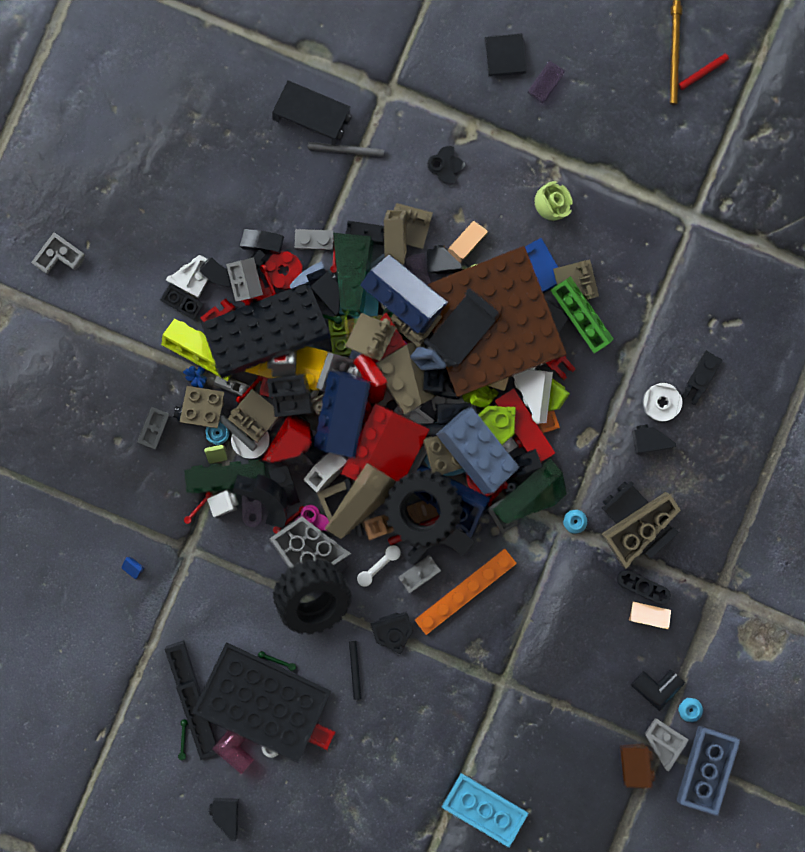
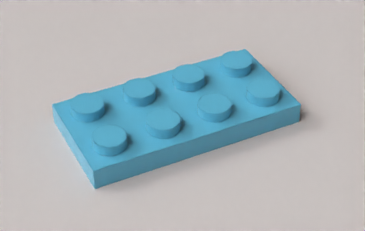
(485, 810)

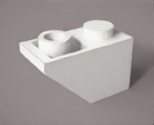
(325, 471)
(223, 503)

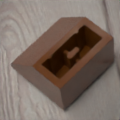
(636, 765)

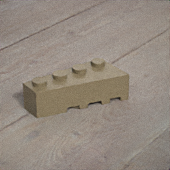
(640, 528)

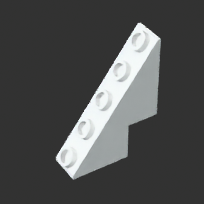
(536, 389)

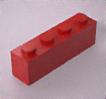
(526, 430)

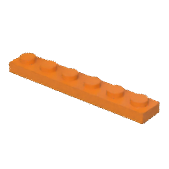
(465, 591)

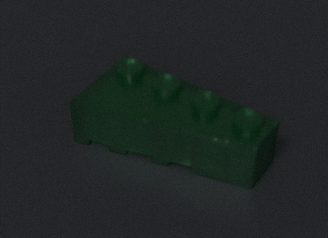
(353, 265)
(220, 477)

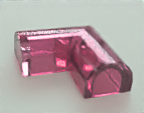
(230, 750)

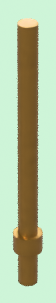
(676, 12)

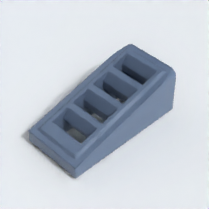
(427, 359)

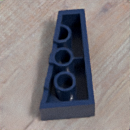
(472, 503)

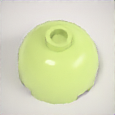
(553, 201)

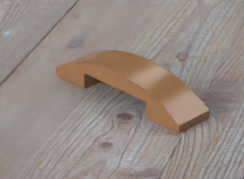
(418, 512)

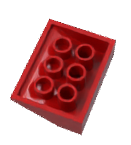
(387, 443)

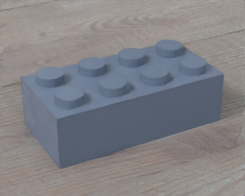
(477, 450)
(707, 770)

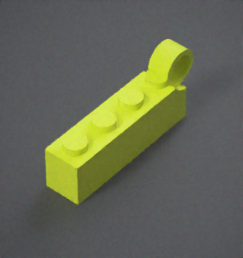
(190, 345)

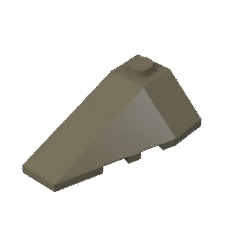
(362, 499)

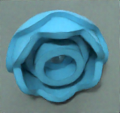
(213, 437)
(575, 527)
(686, 705)

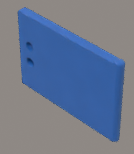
(542, 263)

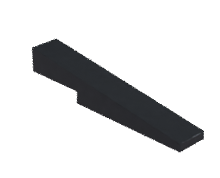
(189, 694)

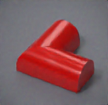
(371, 373)

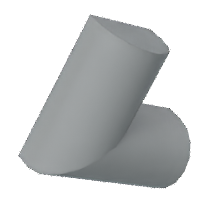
(58, 249)

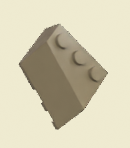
(405, 379)

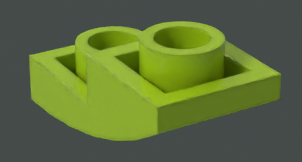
(338, 337)

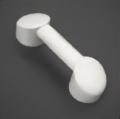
(392, 553)

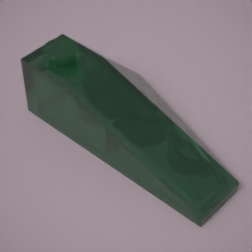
(537, 492)

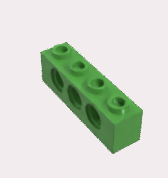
(582, 314)

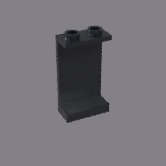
(312, 111)
(463, 329)
(627, 502)

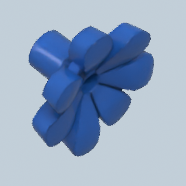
(196, 376)

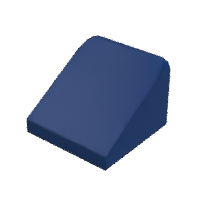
(132, 567)

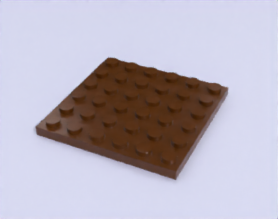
(519, 337)

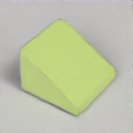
(216, 454)

